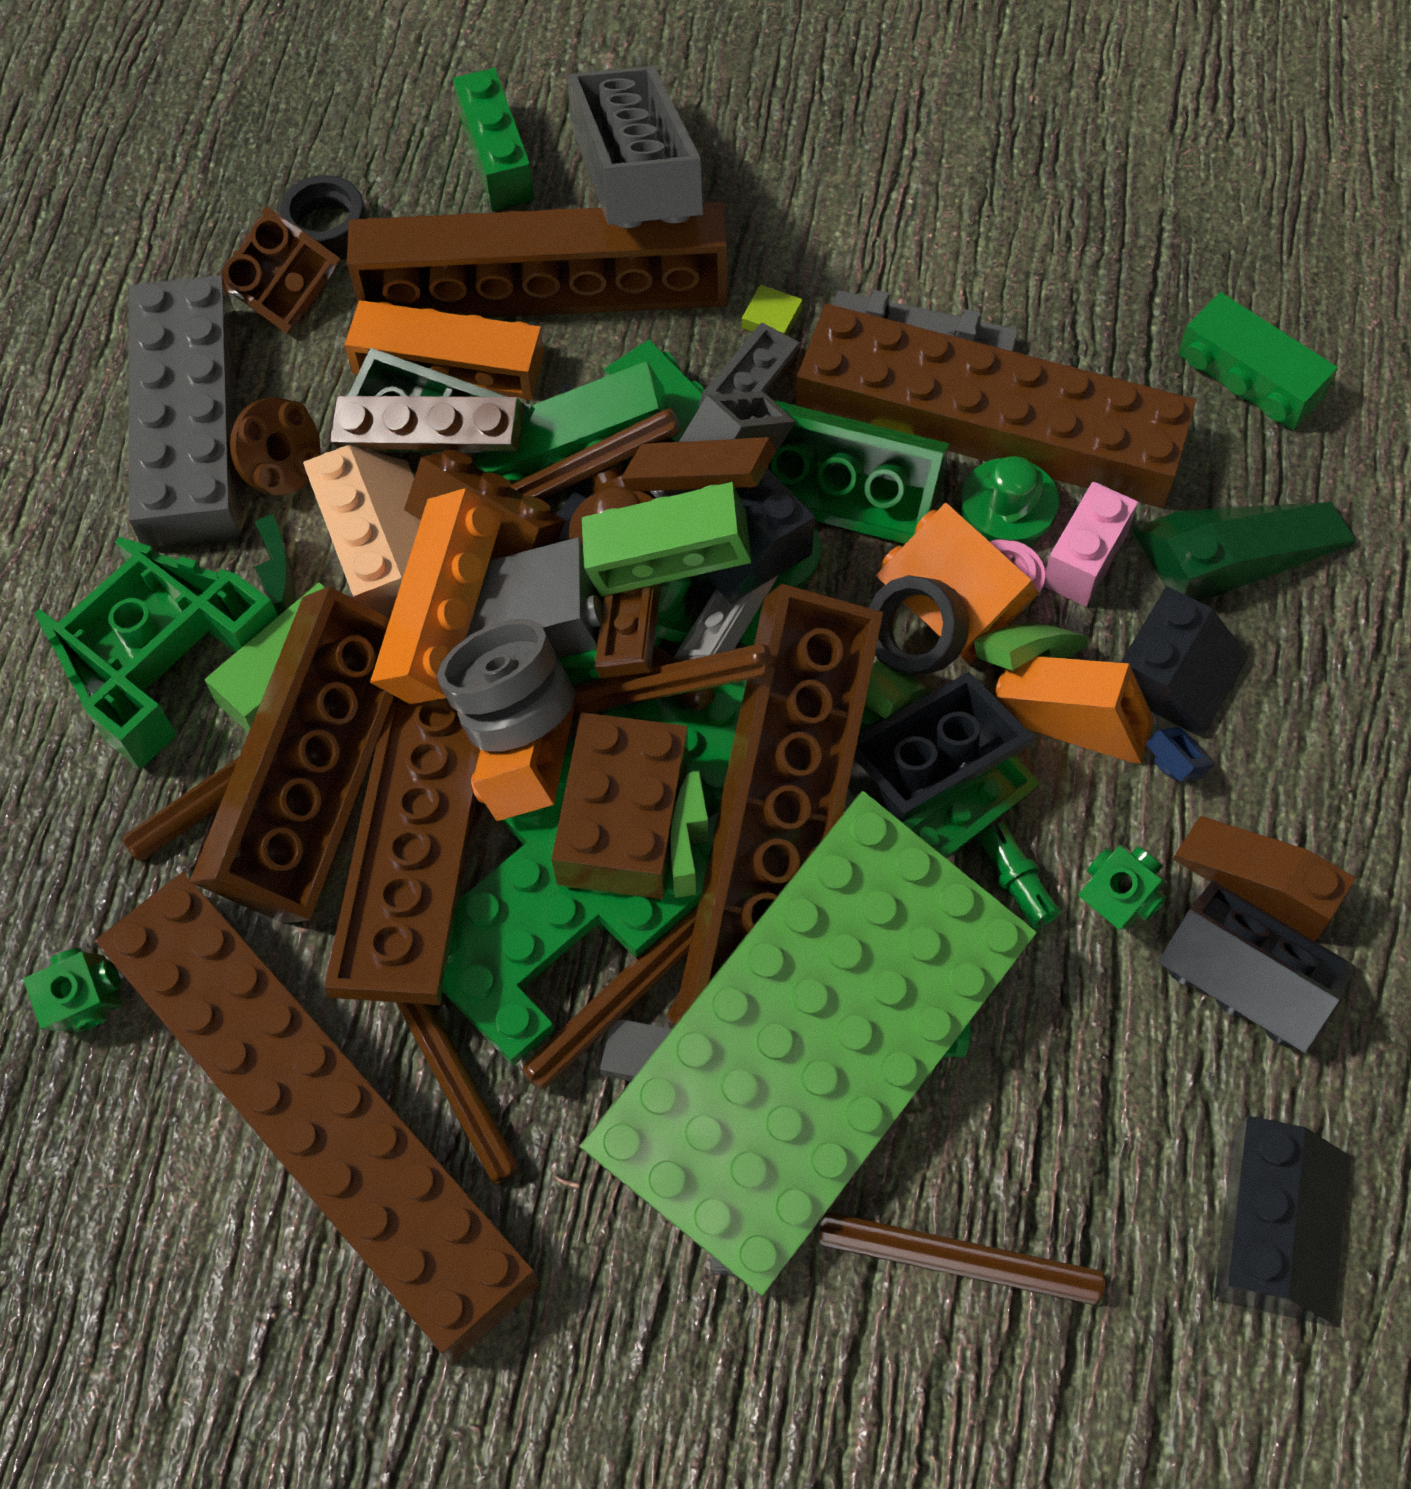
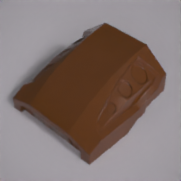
(278, 270)

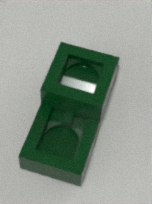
(276, 574)

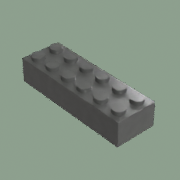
(635, 147)
(182, 413)

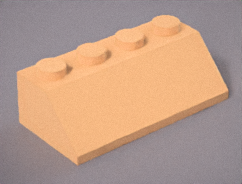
(365, 515)

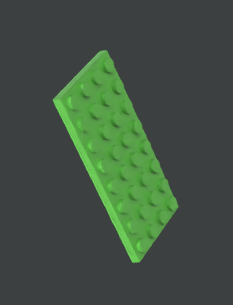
(808, 1042)

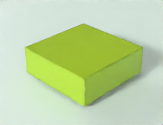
(773, 309)

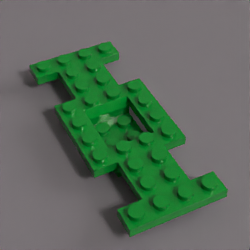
(524, 921)

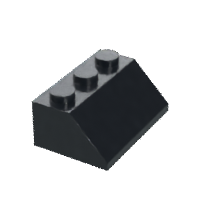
(935, 747)
(1257, 966)
(1282, 1221)

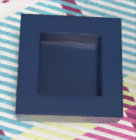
(1178, 755)

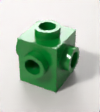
(1105, 892)
(74, 991)

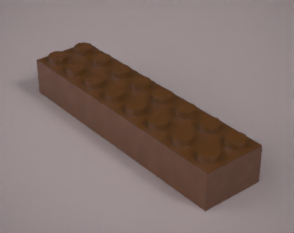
(539, 262)
(996, 403)
(784, 767)

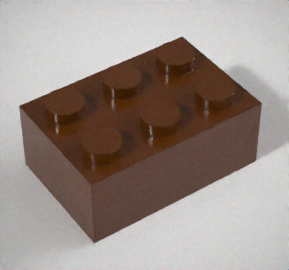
(620, 805)

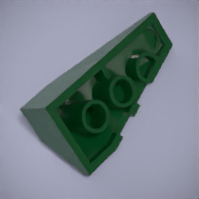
(393, 376)
(1231, 547)

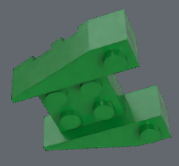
(138, 629)

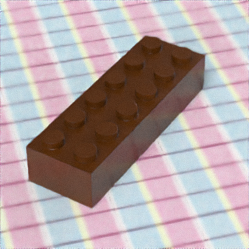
(300, 762)

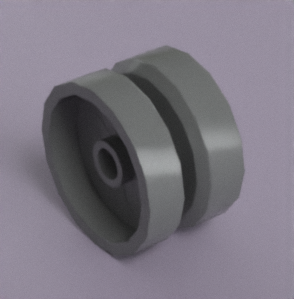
(506, 685)

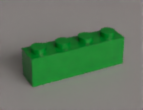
(579, 421)

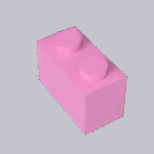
(1089, 543)

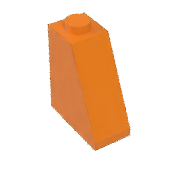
(1080, 704)

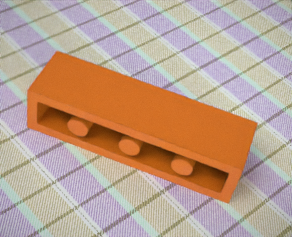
(469, 348)
(436, 594)

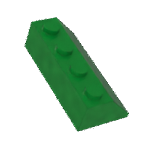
(859, 473)

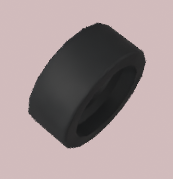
(319, 193)
(954, 627)

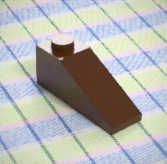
(1267, 873)

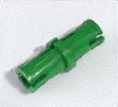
(1018, 875)

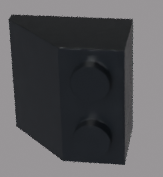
(778, 537)
(1185, 661)

